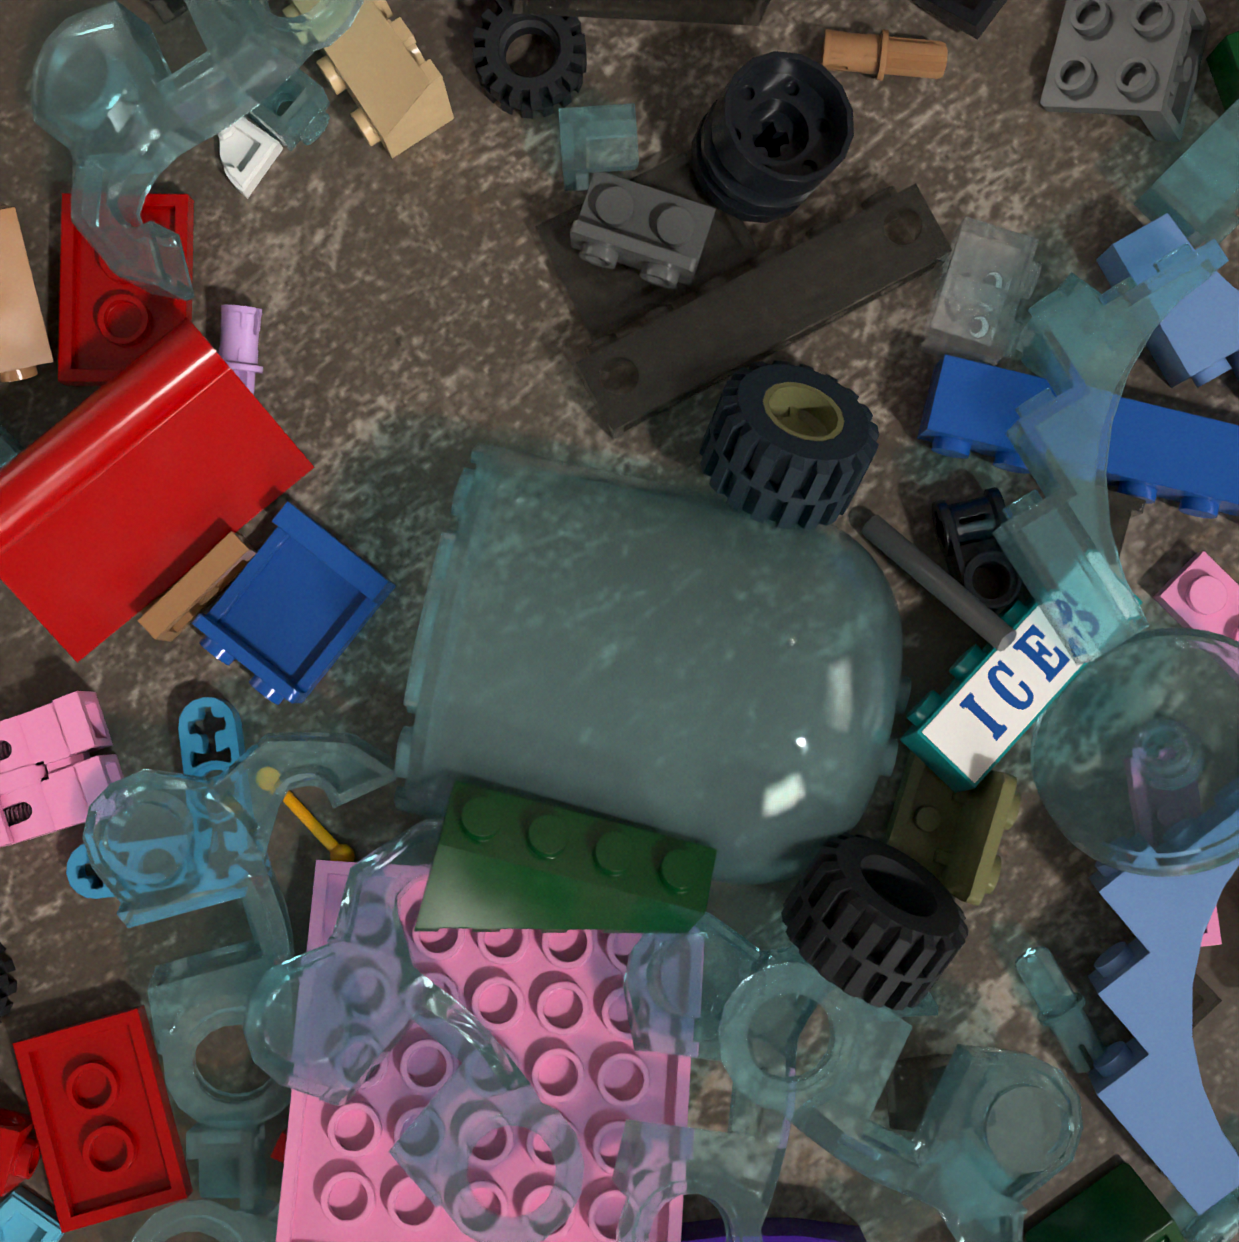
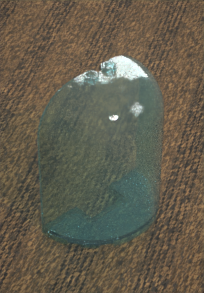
(652, 663)

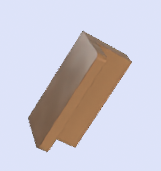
(197, 589)

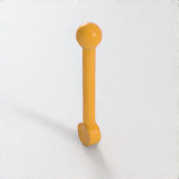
(337, 851)

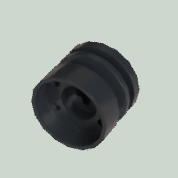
(772, 137)

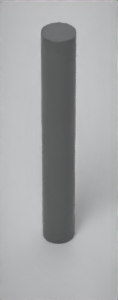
(939, 583)

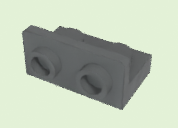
(641, 230)

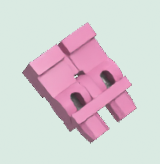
(52, 766)

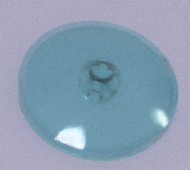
(1147, 754)

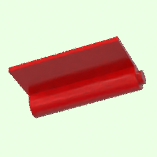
(137, 488)

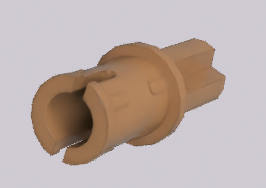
(883, 55)

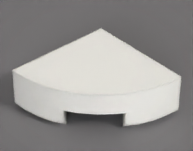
(247, 154)

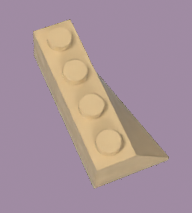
(386, 76)

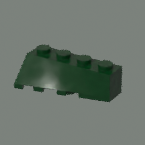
(558, 871)

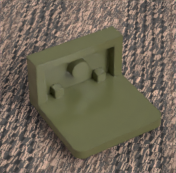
(954, 831)

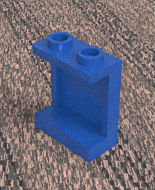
(293, 608)

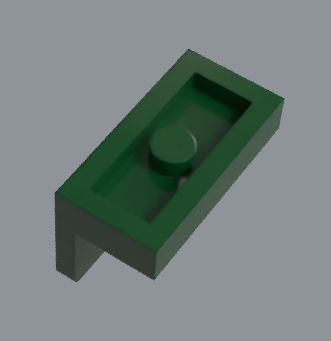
(1110, 1211)

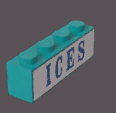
(991, 699)

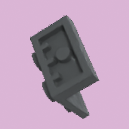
(1128, 61)

